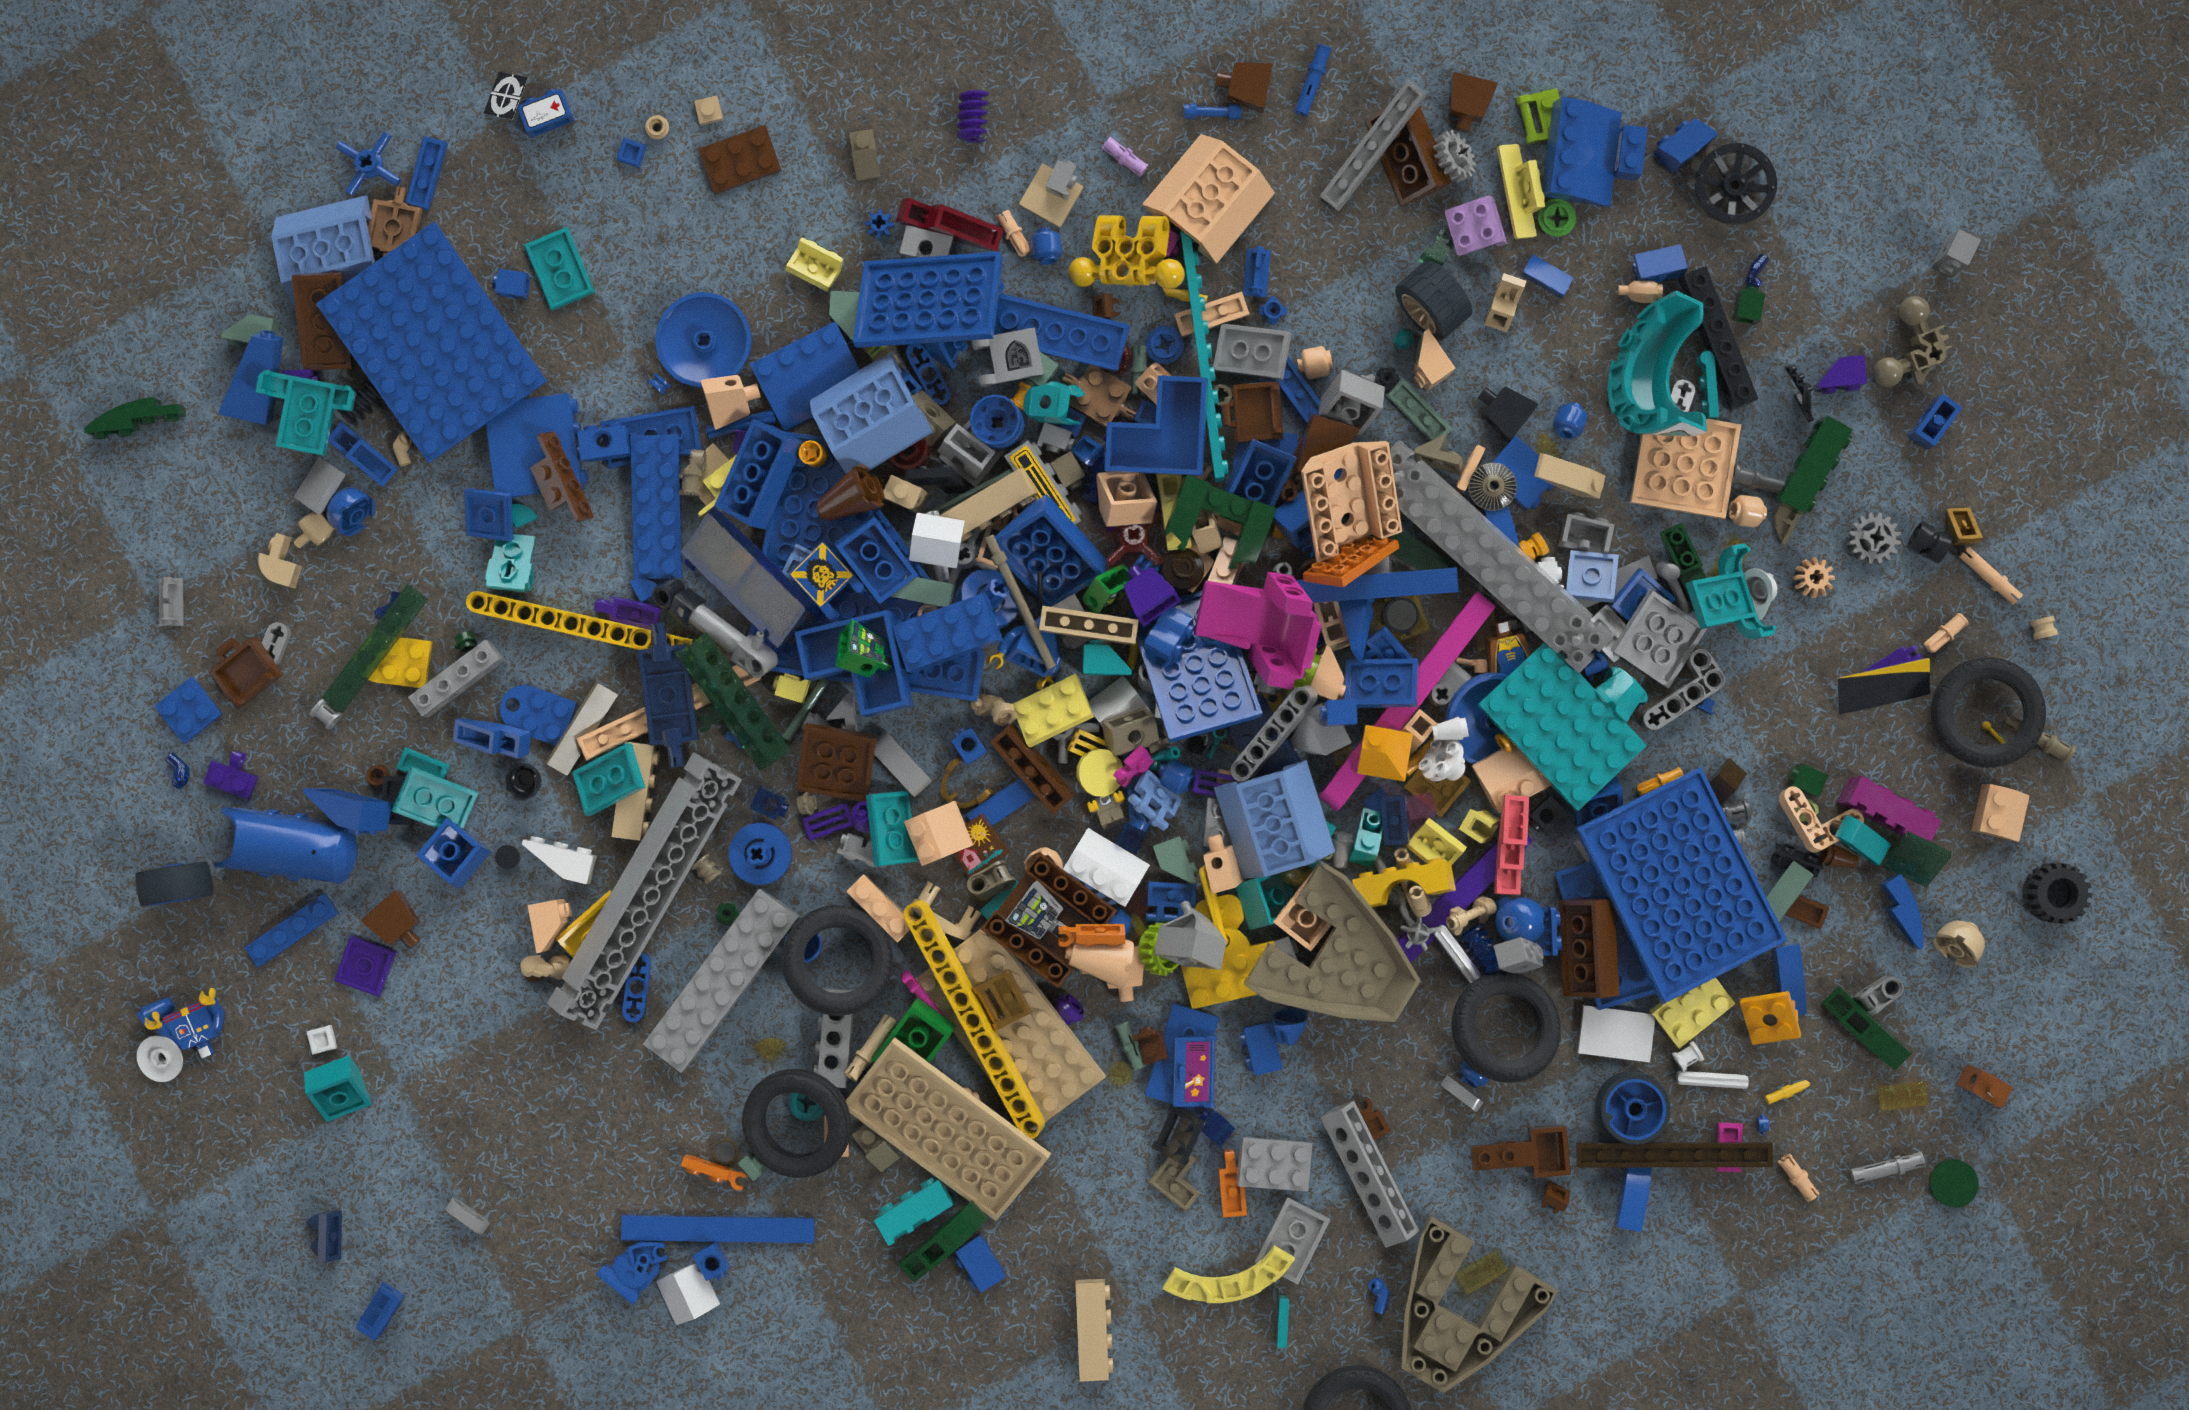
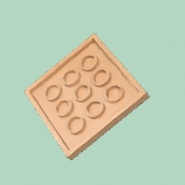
(1687, 472)

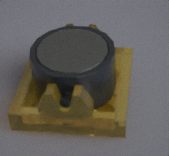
(1401, 616)

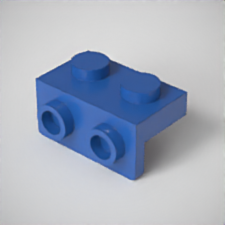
(1549, 941)

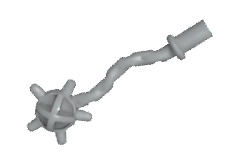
(1416, 932)

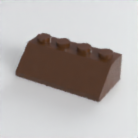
(1412, 160)
(1588, 948)

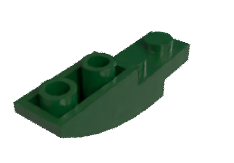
(126, 417)
(1682, 554)
(1866, 1028)
(943, 1242)

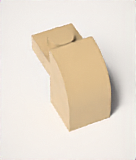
(1504, 302)
(274, 565)

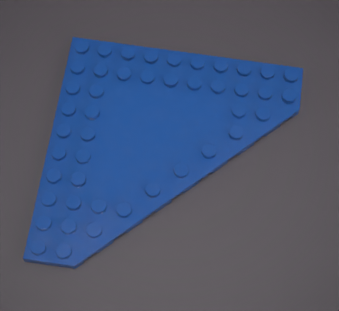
(798, 523)

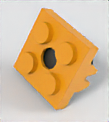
(1771, 1017)

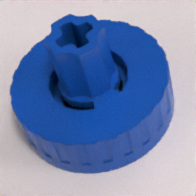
(994, 586)
(743, 857)

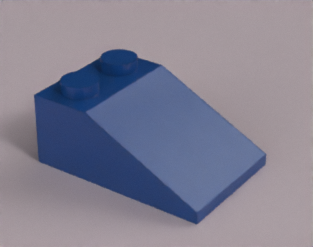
(1260, 473)
(875, 558)
(352, 810)

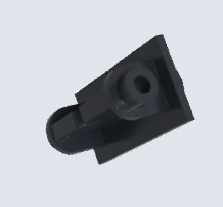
(1788, 853)

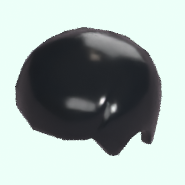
(1198, 744)
(523, 781)

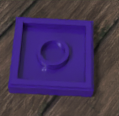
(365, 966)

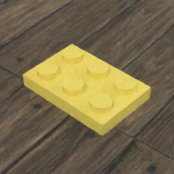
(1053, 710)
(1692, 1011)

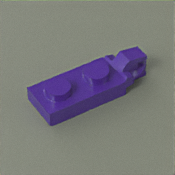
(629, 612)

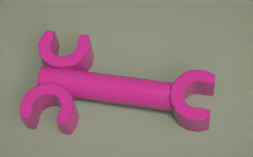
(915, 988)

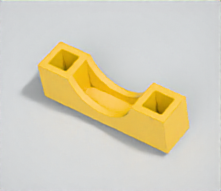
(1432, 877)

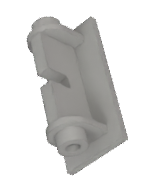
(171, 602)
(854, 850)

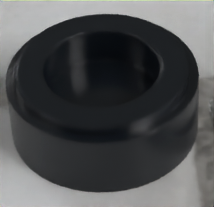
(507, 857)

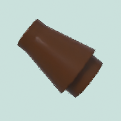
(1838, 857)

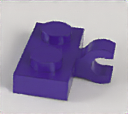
(231, 777)

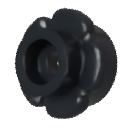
(1393, 377)

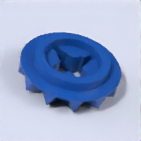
(1170, 335)

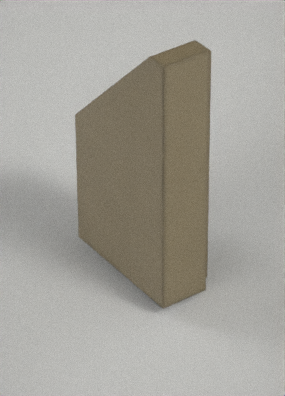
(1784, 523)

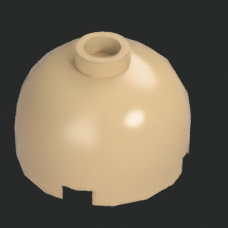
(1961, 941)

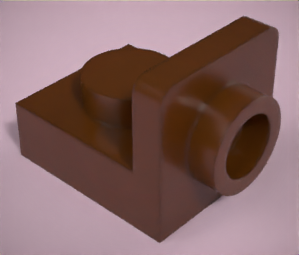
(1151, 1045)

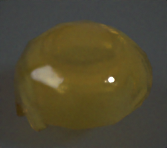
(1296, 876)

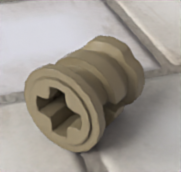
(706, 869)

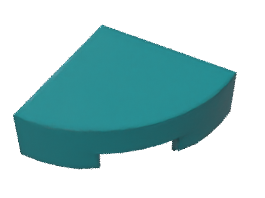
(522, 515)

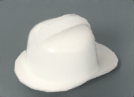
(1762, 589)

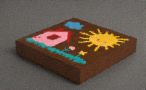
(986, 846)

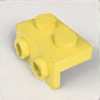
(815, 264)
(1434, 842)

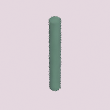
(805, 709)

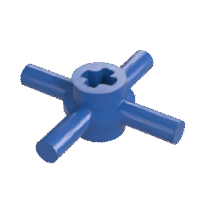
(370, 156)

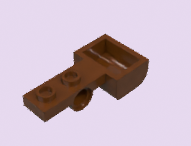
(1545, 1153)

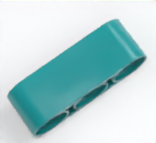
(1862, 840)

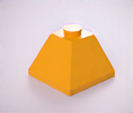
(1385, 753)

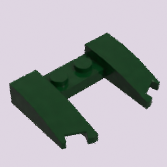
(1252, 515)

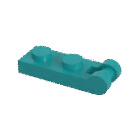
(1708, 384)

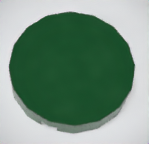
(1953, 1183)

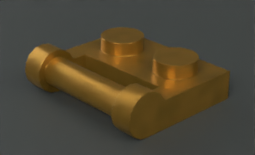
(1008, 997)

